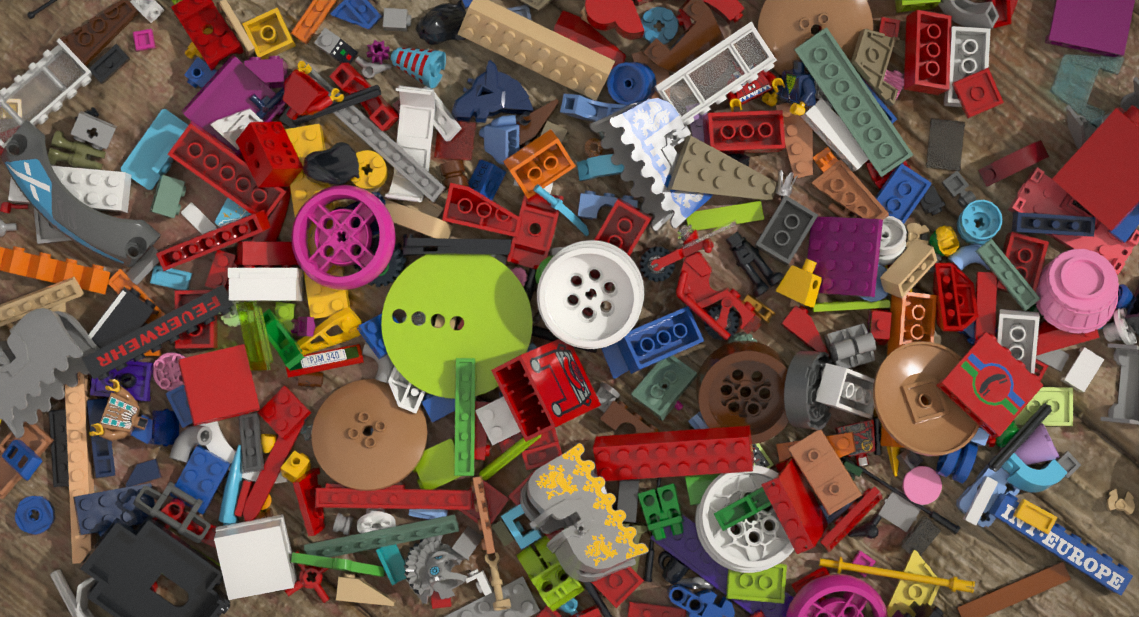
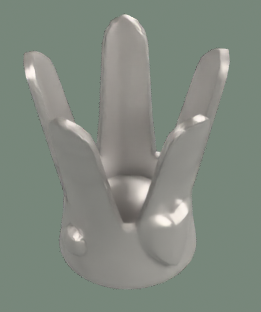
(785, 189)

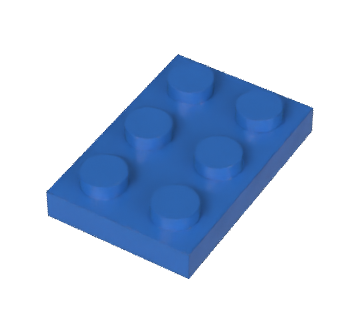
(902, 192)
(202, 476)

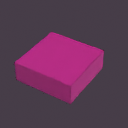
(144, 40)
(862, 559)

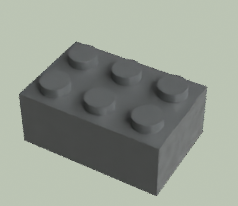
(786, 230)

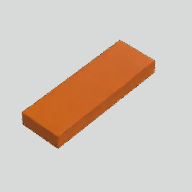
(312, 19)

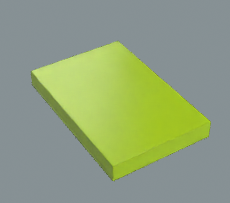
(758, 586)

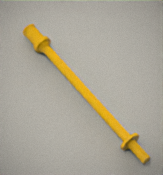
(952, 583)

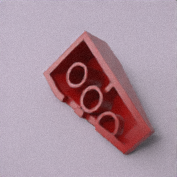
(581, 32)

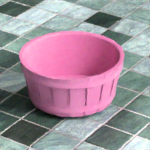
(1078, 291)

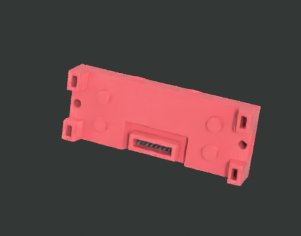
(1045, 196)

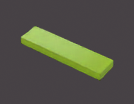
(719, 216)
(850, 305)

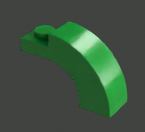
(282, 340)

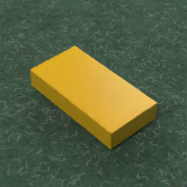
(1035, 516)

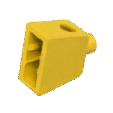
(801, 284)

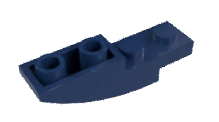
(101, 447)

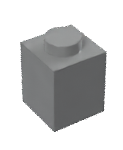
(396, 19)

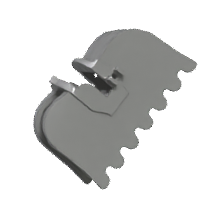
(37, 363)

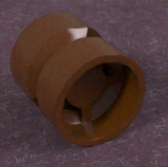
(453, 173)

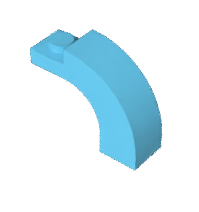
(598, 167)
(1032, 479)

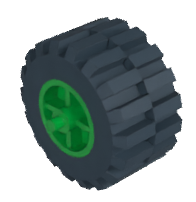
(393, 268)

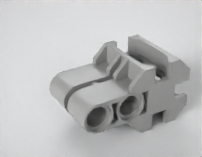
(851, 346)

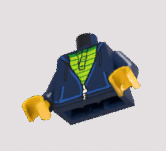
(798, 89)

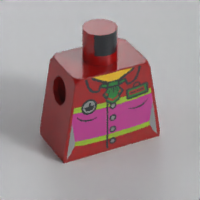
(879, 324)

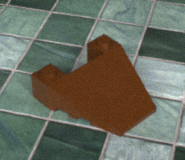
(694, 42)

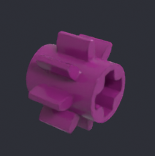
(378, 56)

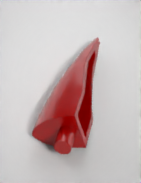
(276, 220)

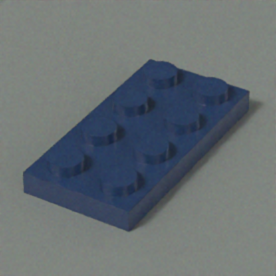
(99, 510)

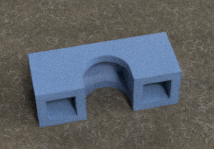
(592, 203)

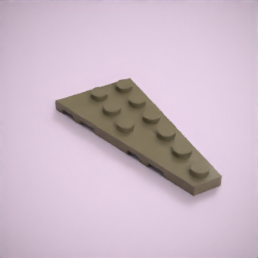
(715, 173)

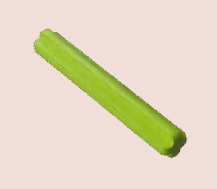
(506, 457)

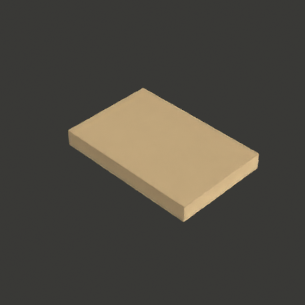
(235, 26)

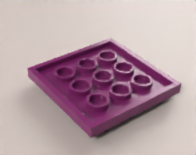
(846, 254)

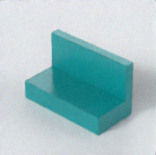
(392, 562)

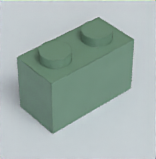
(168, 196)

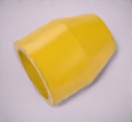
(268, 442)

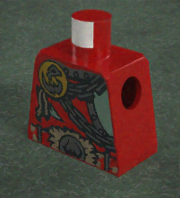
(863, 438)

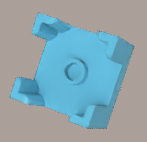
(516, 528)

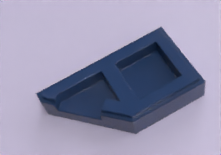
(144, 472)

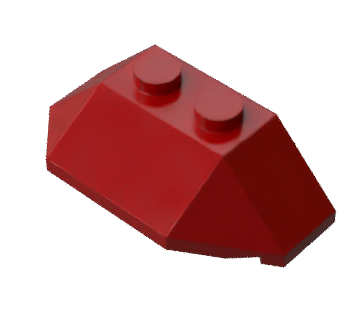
(955, 298)

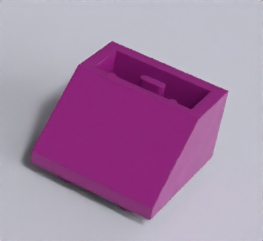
(270, 71)

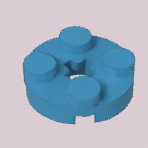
(663, 16)

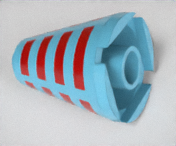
(420, 64)

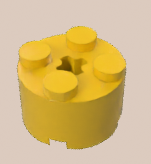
(375, 178)

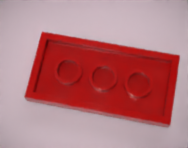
(845, 524)

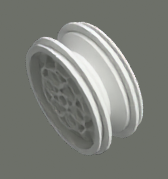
(567, 319)
(737, 551)

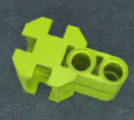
(541, 577)

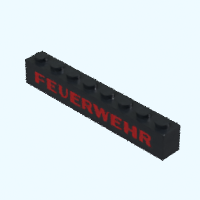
(158, 332)

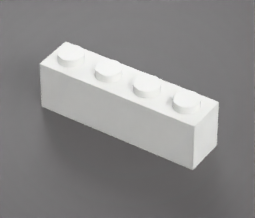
(835, 134)

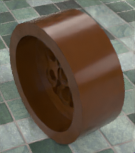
(748, 356)

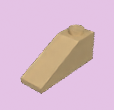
(357, 590)

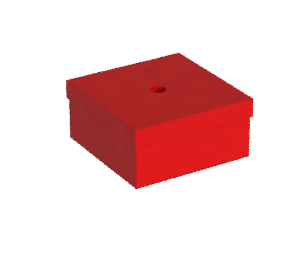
(219, 385)

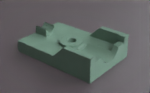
(660, 400)

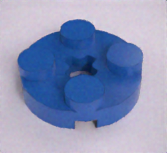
(29, 524)

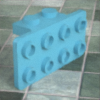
(150, 155)

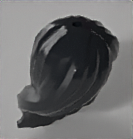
(441, 23)
(332, 165)

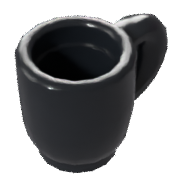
(674, 569)

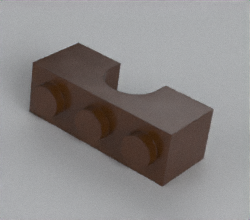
(617, 414)

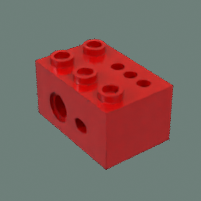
(269, 154)

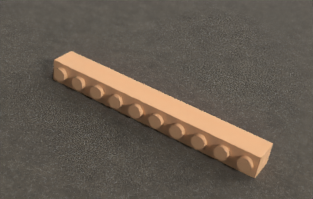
(79, 460)

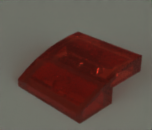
(460, 146)

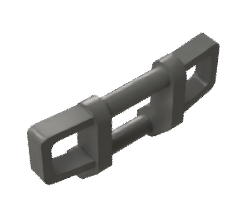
(154, 512)

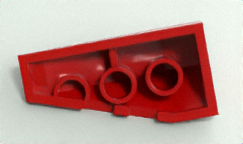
(475, 210)
(1052, 338)

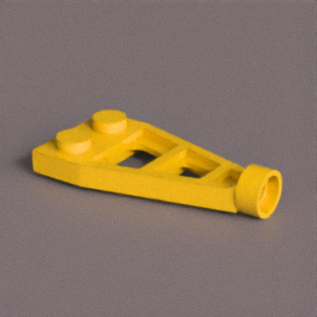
(345, 319)

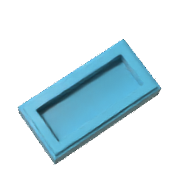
(171, 278)

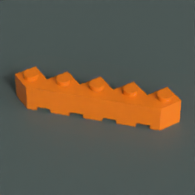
(53, 270)

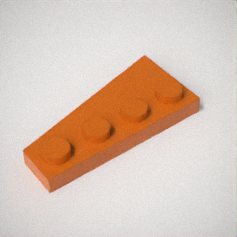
(841, 443)

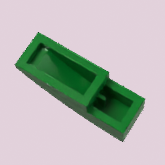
(742, 509)

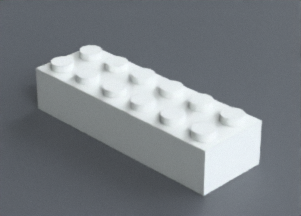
(95, 188)

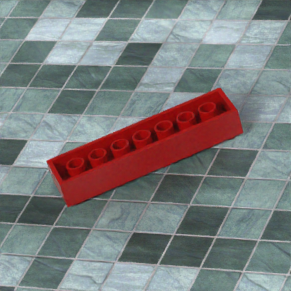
(674, 453)

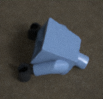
(502, 136)

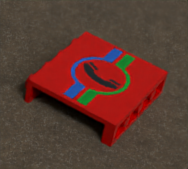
(990, 385)

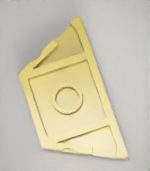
(909, 591)

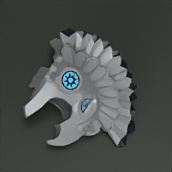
(430, 568)

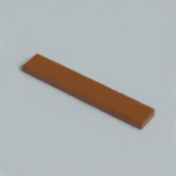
(1015, 592)

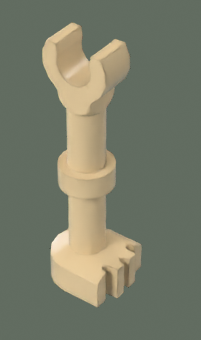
(500, 603)

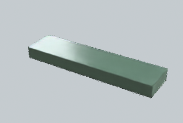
(1007, 274)

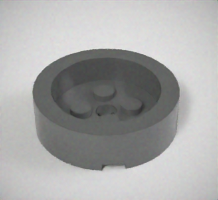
(800, 390)

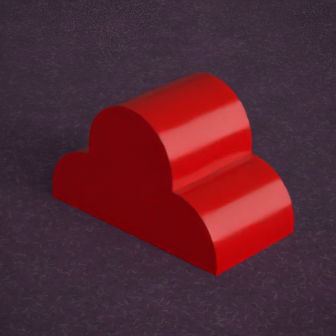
(615, 14)

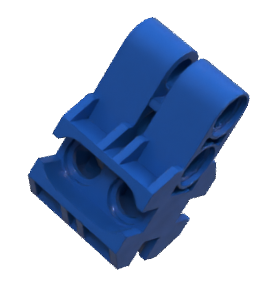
(706, 605)

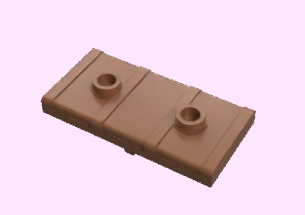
(35, 439)
(824, 472)

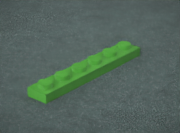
(464, 417)

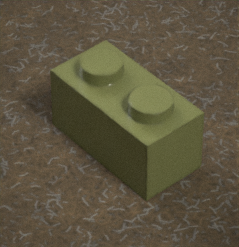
(502, 532)

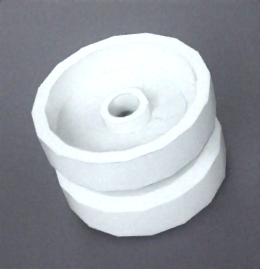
(892, 240)

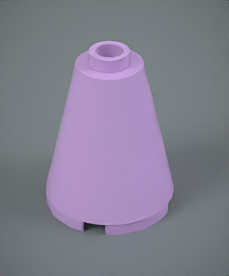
(1037, 447)

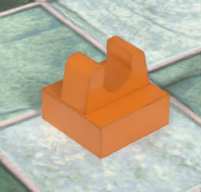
(825, 159)

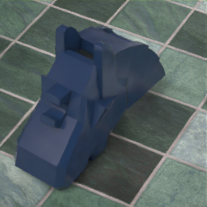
(499, 96)

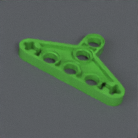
(338, 564)

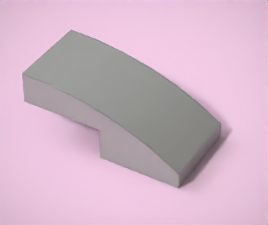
(467, 542)

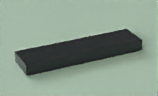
(59, 450)

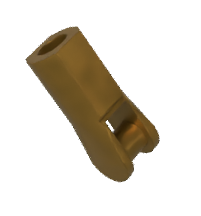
(758, 305)

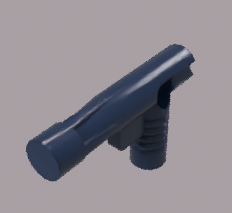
(266, 102)

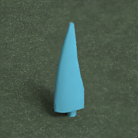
(232, 490)

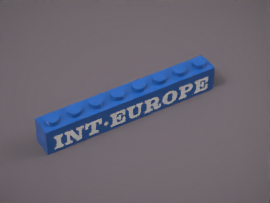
(1065, 547)

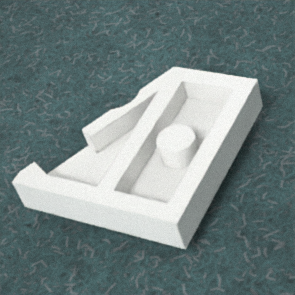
(233, 125)

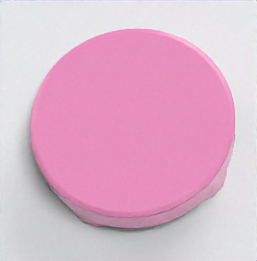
(167, 371)
(922, 485)

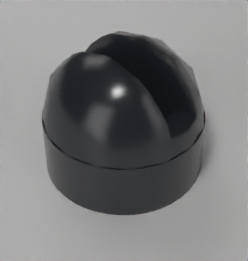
(129, 384)

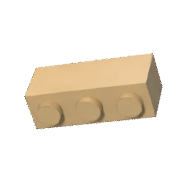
(908, 269)

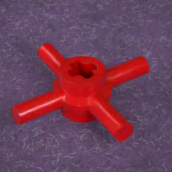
(318, 571)

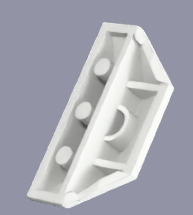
(405, 393)

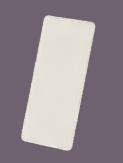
(198, 219)

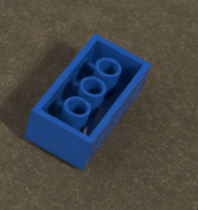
(660, 339)

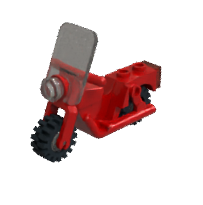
(694, 285)

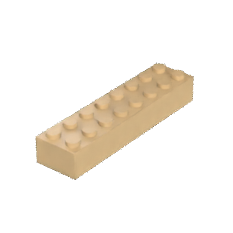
(536, 47)

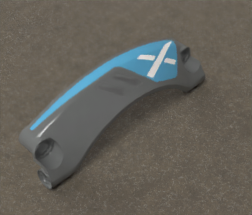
(93, 230)

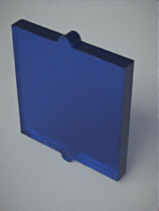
(164, 427)

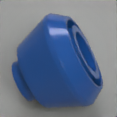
(1124, 297)

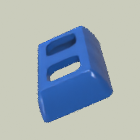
(23, 450)

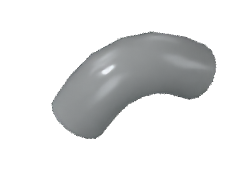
(385, 364)
(187, 440)

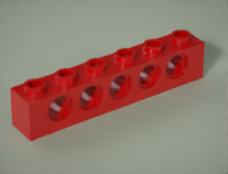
(213, 240)

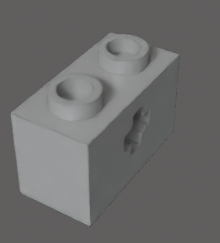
(87, 121)

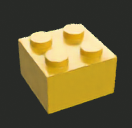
(269, 34)

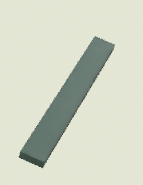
(383, 537)

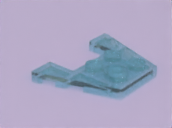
(1076, 80)

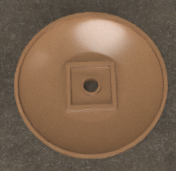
(789, 23)
(897, 395)
(371, 460)

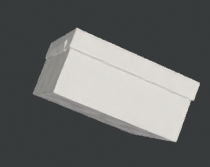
(266, 284)
(255, 557)

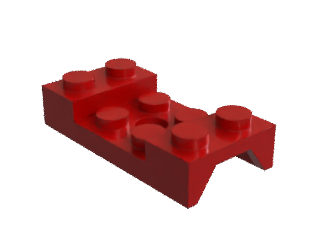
(202, 14)
(531, 248)

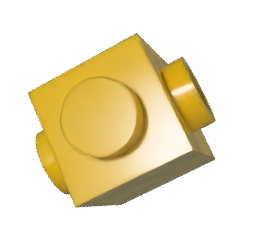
(295, 466)

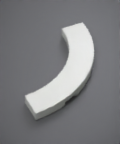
(221, 448)

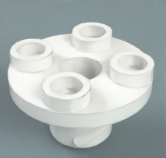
(1119, 329)
(375, 520)

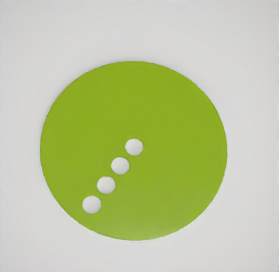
(465, 286)

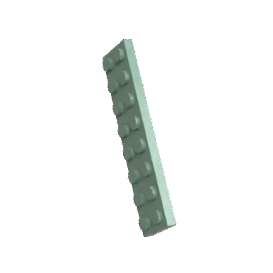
(853, 102)

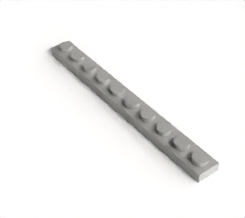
(385, 146)

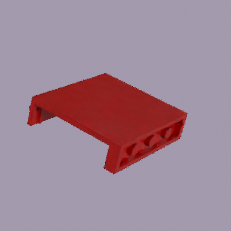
(796, 506)

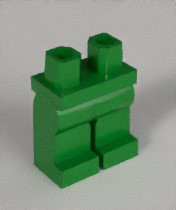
(665, 516)

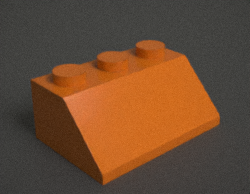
(539, 163)

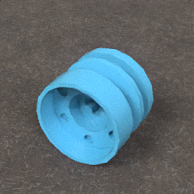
(988, 216)

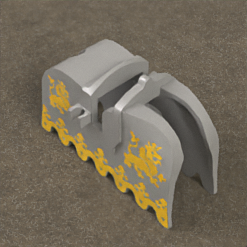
(593, 533)

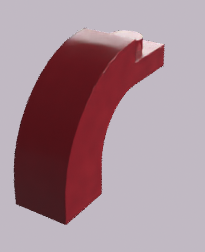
(1013, 163)

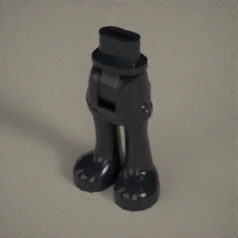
(745, 254)

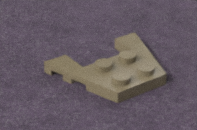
(872, 58)

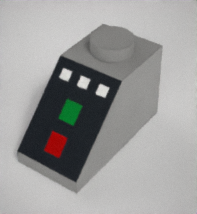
(335, 47)

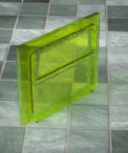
(254, 335)

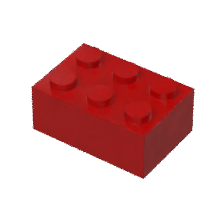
(1026, 255)
(206, 336)

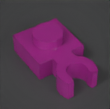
(304, 326)

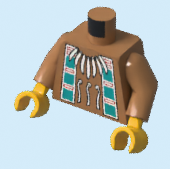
(119, 415)

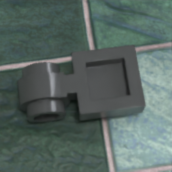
(955, 185)

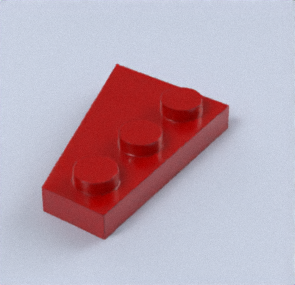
(305, 491)

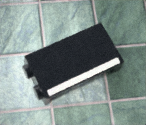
(122, 317)

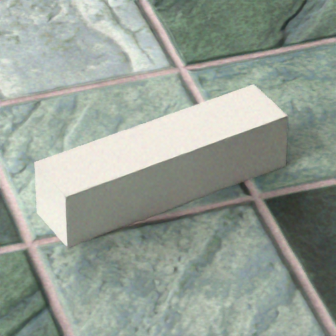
(980, 500)

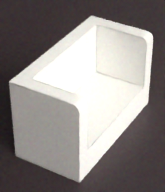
(1083, 370)

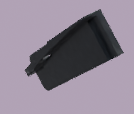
(444, 246)

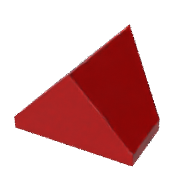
(1005, 10)

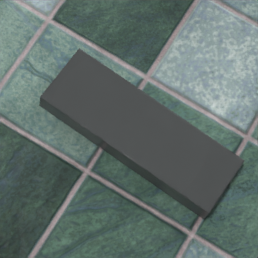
(251, 443)

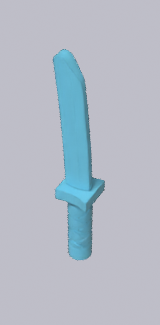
(557, 204)

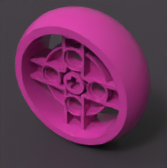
(319, 263)
(856, 596)

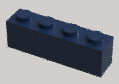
(1053, 224)

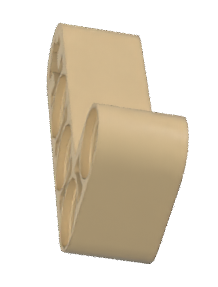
(418, 221)

